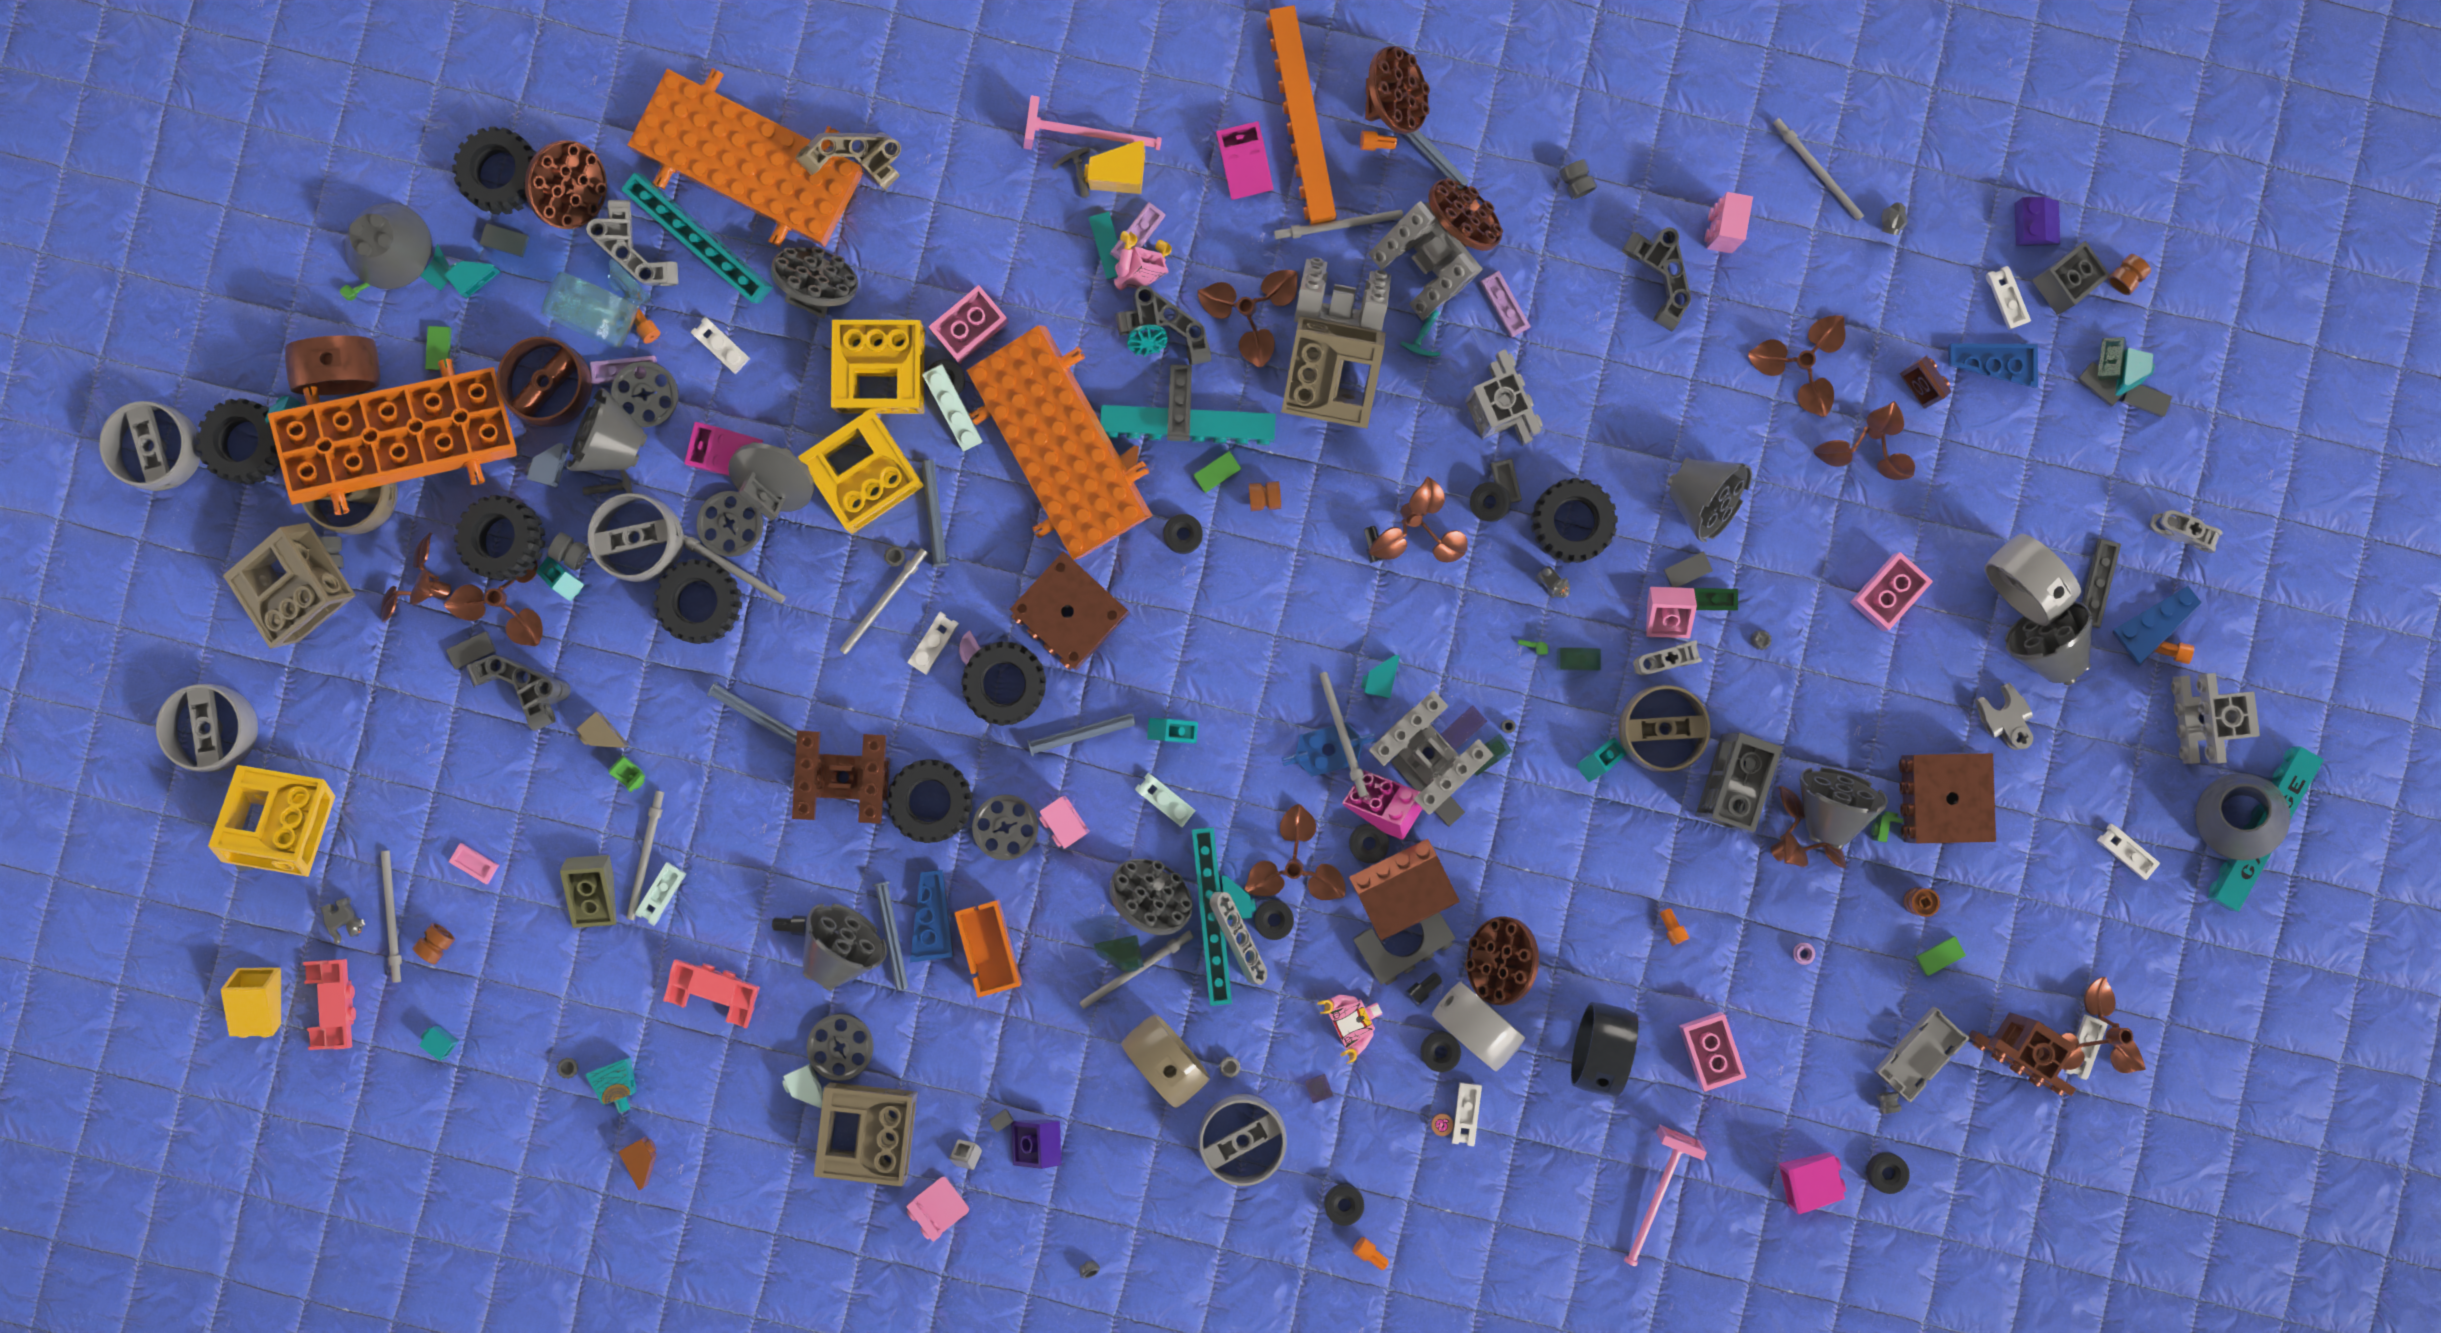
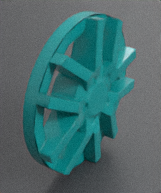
(1147, 340)

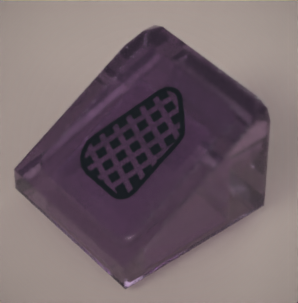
(1319, 1088)

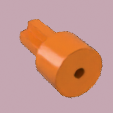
(1371, 140)
(646, 328)
(2181, 652)
(1676, 933)
(1366, 1251)

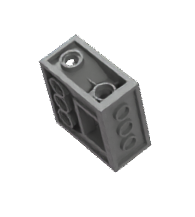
(1737, 791)

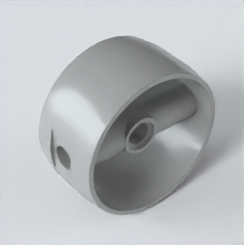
(144, 431)
(619, 540)
(2032, 579)
(203, 711)
(1478, 1026)
(1228, 1148)

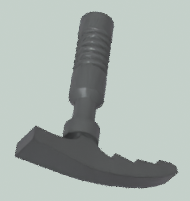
(1080, 173)
(603, 488)

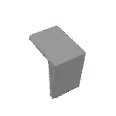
(965, 1154)

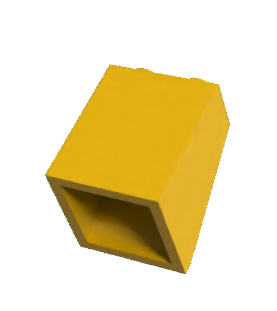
(1117, 169)
(253, 1002)

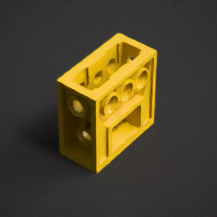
(885, 360)
(863, 477)
(288, 827)

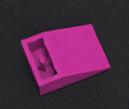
(1244, 160)
(713, 447)
(1386, 806)

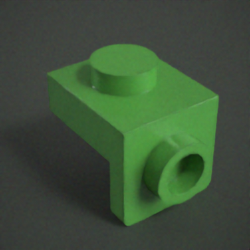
(627, 773)
(1881, 827)

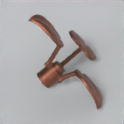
(1220, 298)
(1771, 355)
(1880, 422)
(1425, 499)
(423, 588)
(468, 605)
(1789, 848)
(1266, 879)
(2125, 1056)

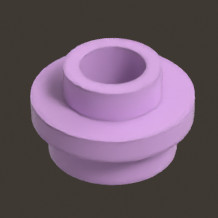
(1810, 953)

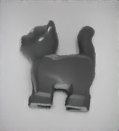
(1555, 585)
(342, 916)

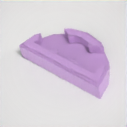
(968, 647)

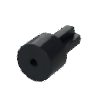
(1371, 535)
(796, 924)
(1419, 992)

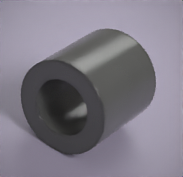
(1513, 726)

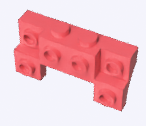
(714, 986)
(334, 1004)

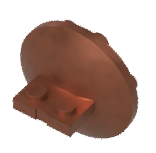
(1396, 91)
(565, 184)
(1463, 216)
(1502, 960)

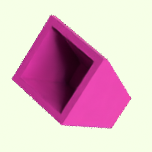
(1812, 1182)

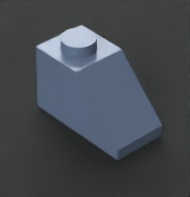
(548, 466)

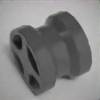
(1888, 1102)

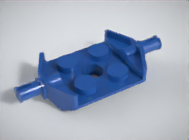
(1310, 753)

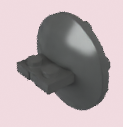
(812, 280)
(771, 478)
(1150, 896)

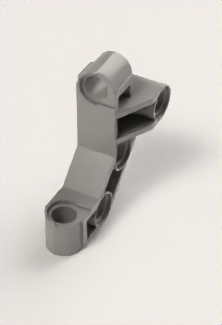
(618, 234)

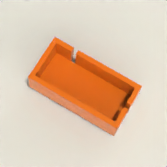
(988, 948)

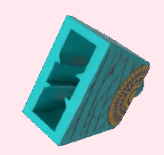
(614, 1083)

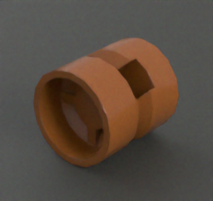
(2129, 274)
(1265, 496)
(1921, 901)
(435, 941)

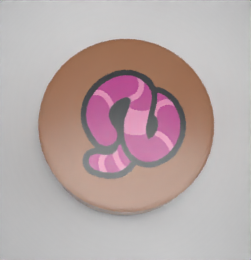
(1442, 1124)

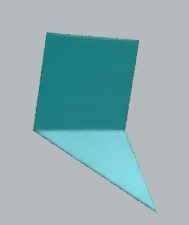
(436, 269)

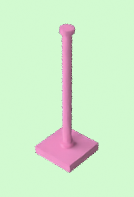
(1035, 123)
(1680, 1144)

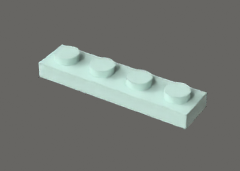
(952, 407)

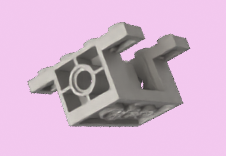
(1436, 252)
(1341, 308)
(1503, 403)
(2224, 718)
(1446, 768)

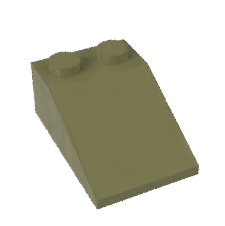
(589, 890)

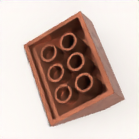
(1404, 889)

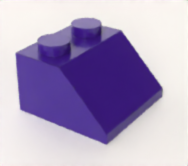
(2037, 221)
(1036, 1143)

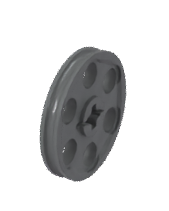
(649, 383)
(719, 522)
(1001, 837)
(833, 1056)

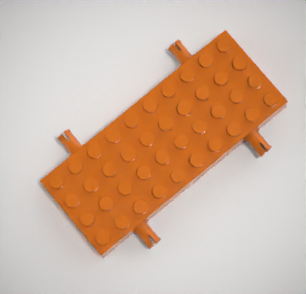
(742, 158)
(392, 435)
(1059, 442)

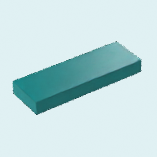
(1105, 240)

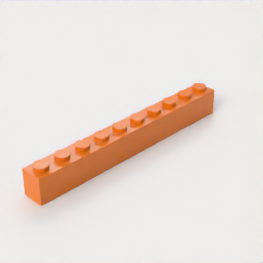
(1302, 115)

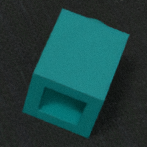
(438, 1042)

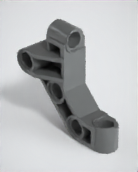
(1657, 257)
(1152, 313)
(534, 695)

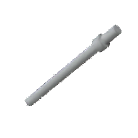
(1791, 137)
(1297, 230)
(694, 546)
(910, 568)
(1356, 774)
(654, 812)
(1172, 946)
(394, 958)

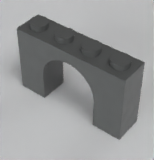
(1386, 965)

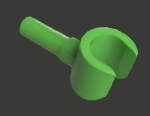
(349, 293)
(1541, 647)

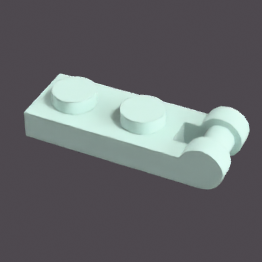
(1165, 800)
(660, 893)

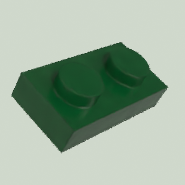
(1716, 599)

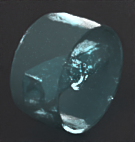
(589, 310)

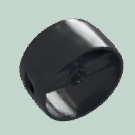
(1604, 1049)

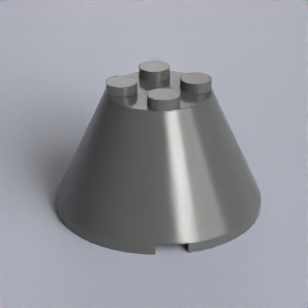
(388, 246)
(606, 437)
(1709, 494)
(2056, 650)
(1838, 805)
(840, 945)

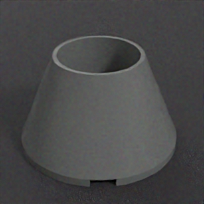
(2235, 842)

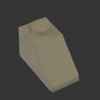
(600, 732)

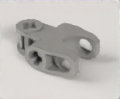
(2187, 530)
(1679, 656)
(2009, 720)

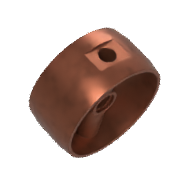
(332, 365)
(535, 395)

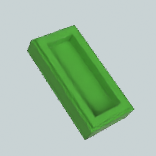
(437, 347)
(1217, 472)
(1940, 955)

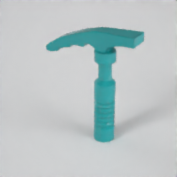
(1423, 331)

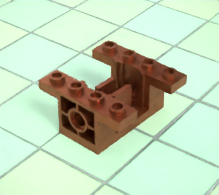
(818, 777)
(2029, 1050)

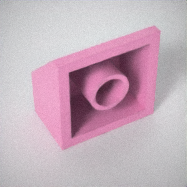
(1670, 612)

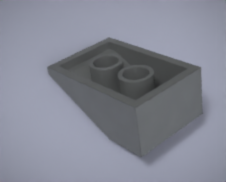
(2071, 278)

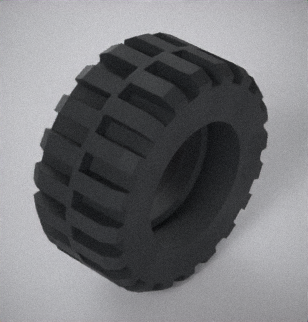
(473, 156)
(215, 435)
(1595, 500)
(473, 533)
(669, 595)
(1003, 653)
(900, 793)

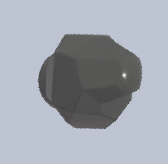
(1894, 218)

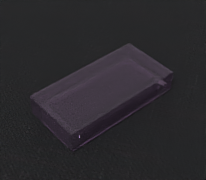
(1463, 727)

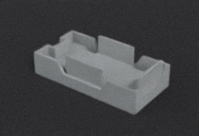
(1921, 1054)

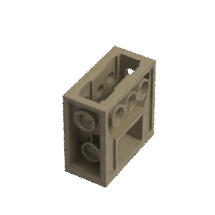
(1317, 368)
(298, 601)
(868, 1160)

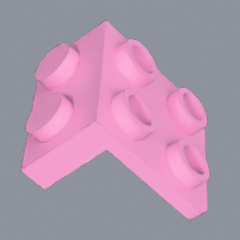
(937, 1208)

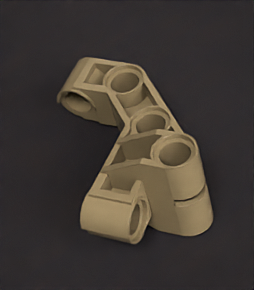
(871, 154)

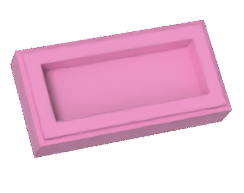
(473, 863)

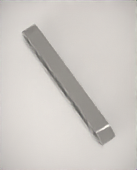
(1231, 933)

